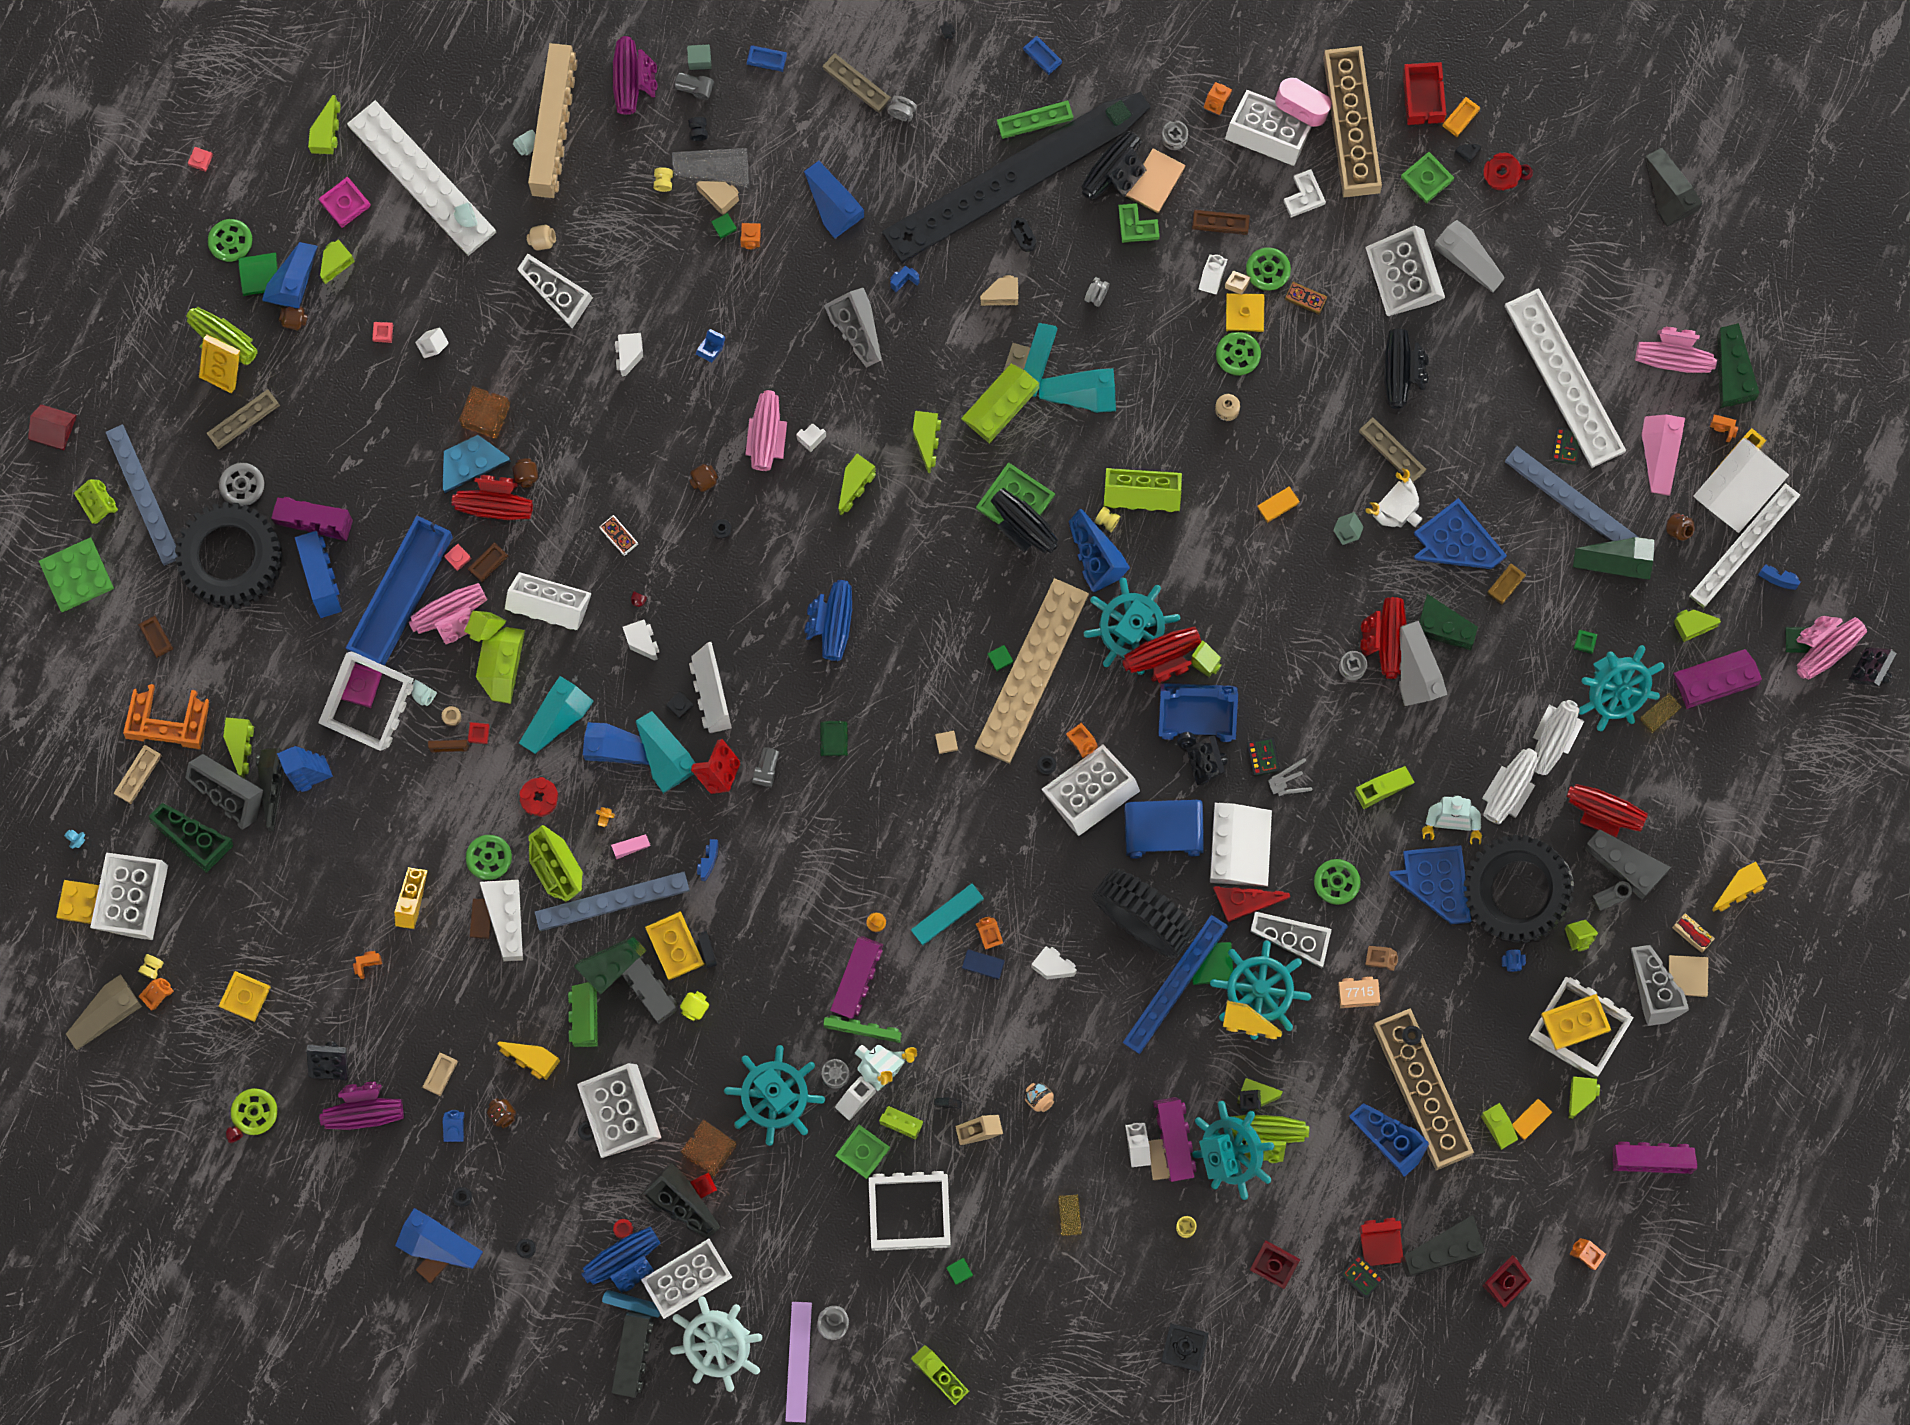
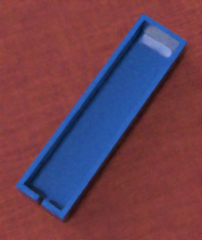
(400, 591)

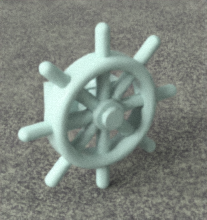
(721, 1336)

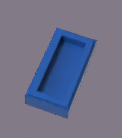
(1042, 55)
(766, 58)

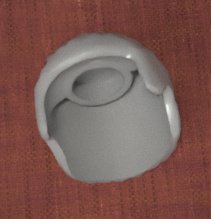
(833, 1322)

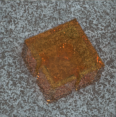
(482, 412)
(709, 1147)

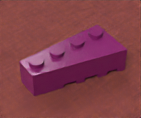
(312, 517)
(856, 977)
(1175, 1138)

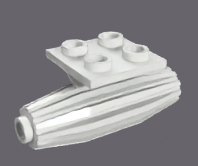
(1556, 734)
(1511, 787)

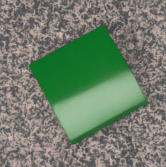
(257, 272)
(1216, 966)

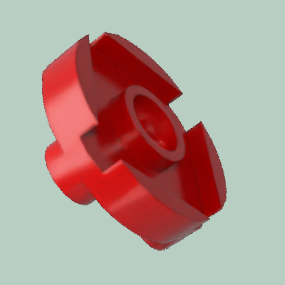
(1510, 178)
(537, 808)

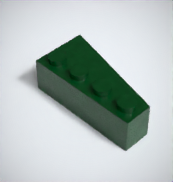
(1735, 371)
(195, 840)

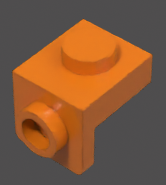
(1217, 98)
(369, 959)

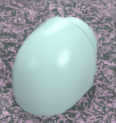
(525, 142)
(465, 215)
(422, 694)

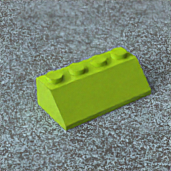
(1001, 402)
(1143, 489)

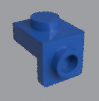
(900, 278)
(711, 346)
(453, 1126)

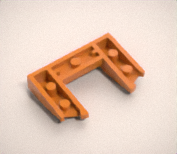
(188, 734)

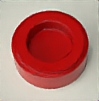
(623, 1228)

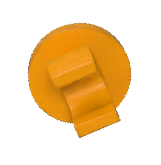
(605, 814)
(876, 922)

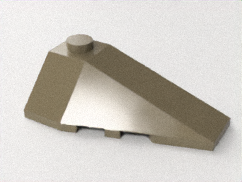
(108, 1008)

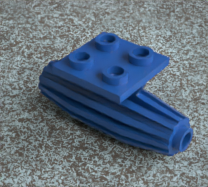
(831, 620)
(623, 1261)

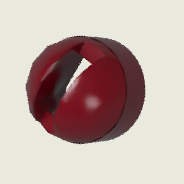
(1528, 170)
(637, 599)
(233, 1134)

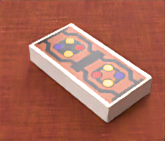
(618, 535)

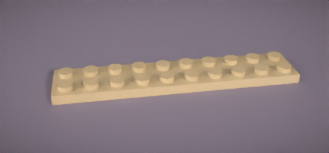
(1032, 671)

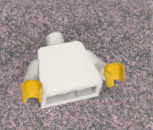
(1398, 504)

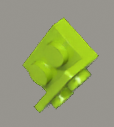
(95, 500)
(901, 1122)

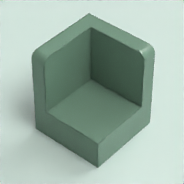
(699, 57)
(1348, 528)

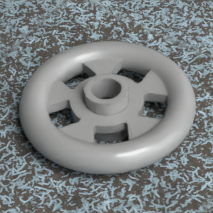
(250, 497)

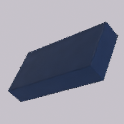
(983, 964)

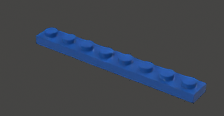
(1175, 984)

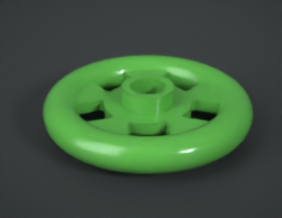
(1268, 253)
(224, 254)
(1234, 368)
(503, 864)
(1322, 874)

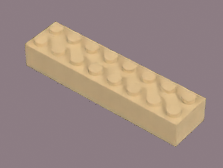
(552, 120)
(1352, 121)
(1423, 1091)

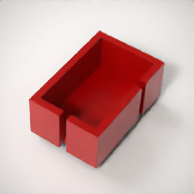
(1424, 93)

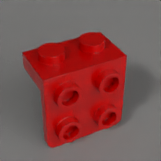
(720, 770)
(1381, 1242)

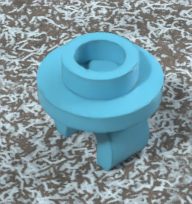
(76, 839)

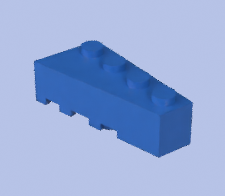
(318, 573)
(304, 767)

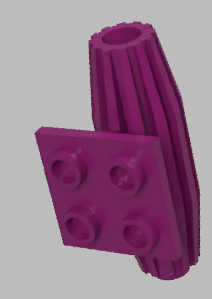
(631, 75)
(361, 1108)

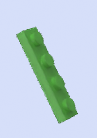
(1035, 119)
(855, 1027)

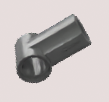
(698, 86)
(765, 772)
(1610, 896)

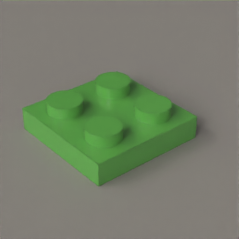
(1427, 177)
(862, 1152)

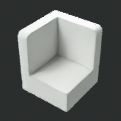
(432, 342)
(811, 437)

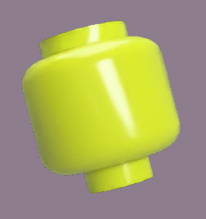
(694, 1005)

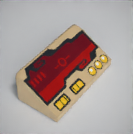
(1693, 933)

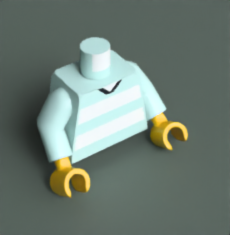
(1454, 814)
(881, 1064)

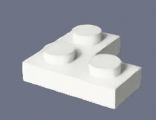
(1309, 196)

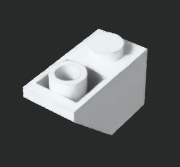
(1213, 274)
(629, 350)
(639, 639)
(1052, 966)
(855, 1098)
(1138, 1144)

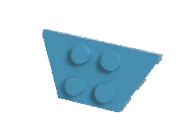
(470, 461)

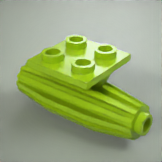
(209, 324)
(1278, 1131)

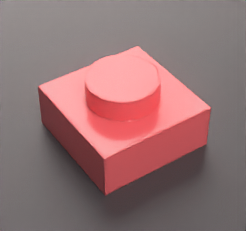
(200, 159)
(457, 557)

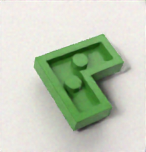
(1133, 229)

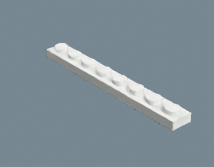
(1744, 545)

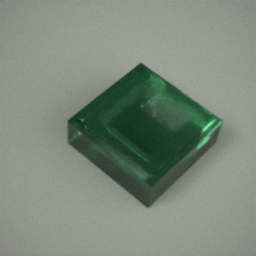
(1118, 113)

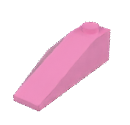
(1661, 444)

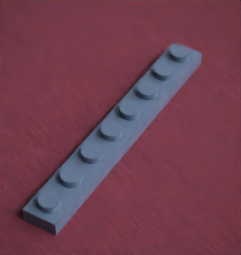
(142, 494)
(1567, 496)
(612, 901)

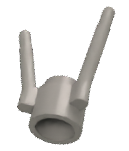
(1278, 782)

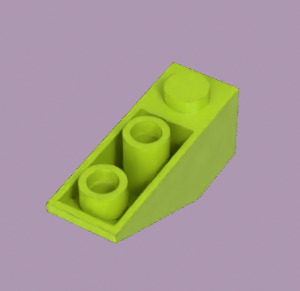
(322, 133)
(924, 432)
(856, 476)
(237, 737)
(1383, 786)
(1580, 935)
(939, 1374)

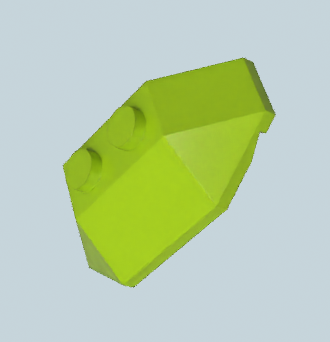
(500, 663)
(554, 864)

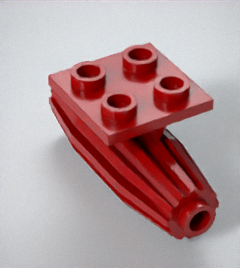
(493, 500)
(1384, 635)
(1164, 654)
(1605, 810)

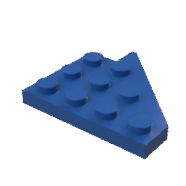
(1458, 539)
(1437, 880)

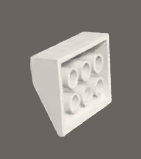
(1267, 129)
(1405, 271)
(1741, 485)
(710, 689)
(1091, 789)
(1240, 845)
(129, 895)
(619, 1110)
(686, 1278)

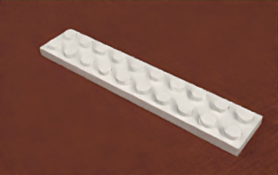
(418, 175)
(1565, 378)

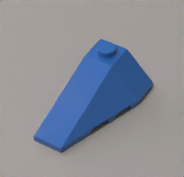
(833, 201)
(291, 278)
(612, 744)
(1396, 1141)

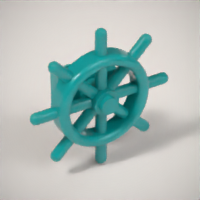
(1132, 623)
(1616, 684)
(1258, 990)
(775, 1093)
(1224, 1153)

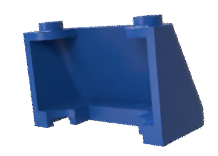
(1198, 710)
(1164, 827)

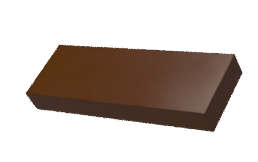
(1220, 222)

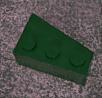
(1445, 625)
(610, 963)

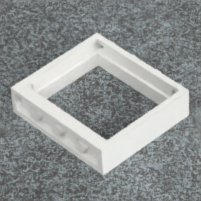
(337, 692)
(1565, 1054)
(918, 1243)

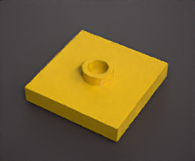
(1245, 312)
(244, 996)

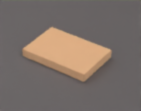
(1157, 181)

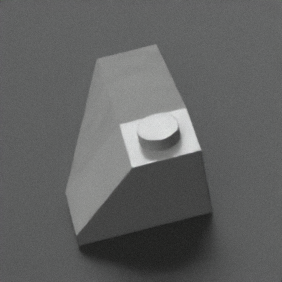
(1466, 252)
(855, 320)
(1419, 671)
(1658, 992)

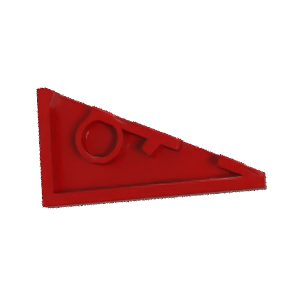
(1241, 902)

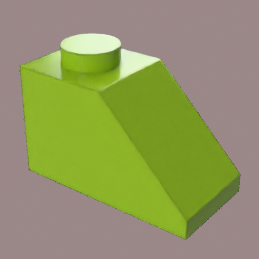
(335, 260)
(1694, 623)
(483, 625)
(1206, 659)
(1268, 1093)
(1582, 1094)
(1499, 1126)

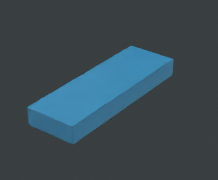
(631, 1303)

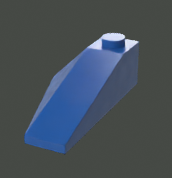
(1099, 556)
(430, 1240)

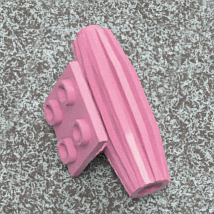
(1676, 352)
(766, 432)
(449, 613)
(1828, 643)

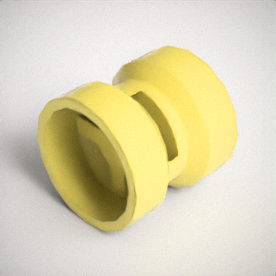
(663, 179)
(1109, 520)
(153, 963)
(1189, 1227)

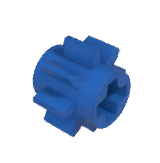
(1513, 960)

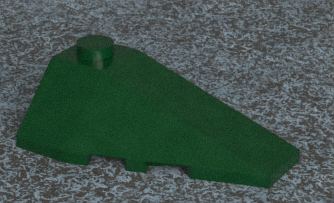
(1623, 557)

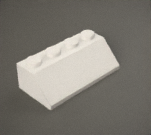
(547, 601)

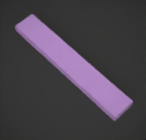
(798, 1362)

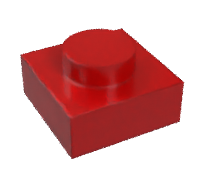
(478, 733)
(704, 1185)

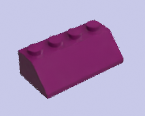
(1717, 678)
(1654, 1158)

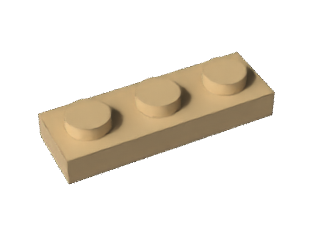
(137, 774)

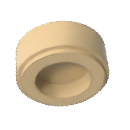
(451, 716)

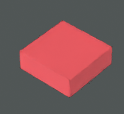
(382, 332)

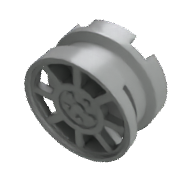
(902, 108)
(1175, 135)
(1097, 292)
(1353, 665)
(835, 1073)

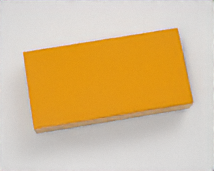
(1461, 116)
(1278, 504)
(1531, 1119)

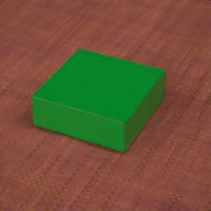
(724, 225)
(1585, 641)
(1000, 658)
(959, 1271)

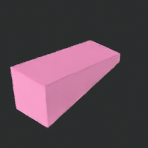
(630, 846)

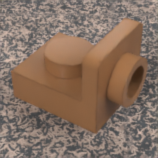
(1381, 957)

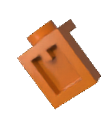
(750, 235)
(1724, 424)
(1082, 740)
(989, 932)
(155, 992)
(1587, 1253)

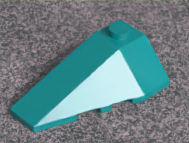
(1084, 389)
(558, 711)
(666, 756)

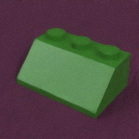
(583, 1015)

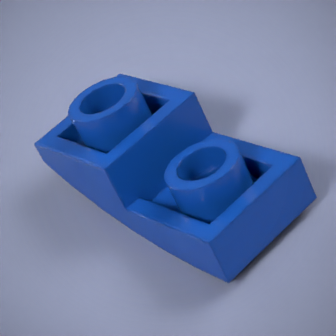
(1786, 580)
(707, 864)

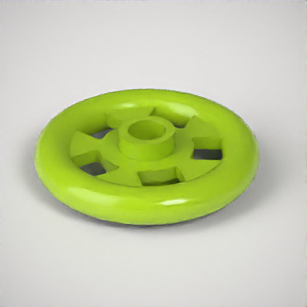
(244, 1098)

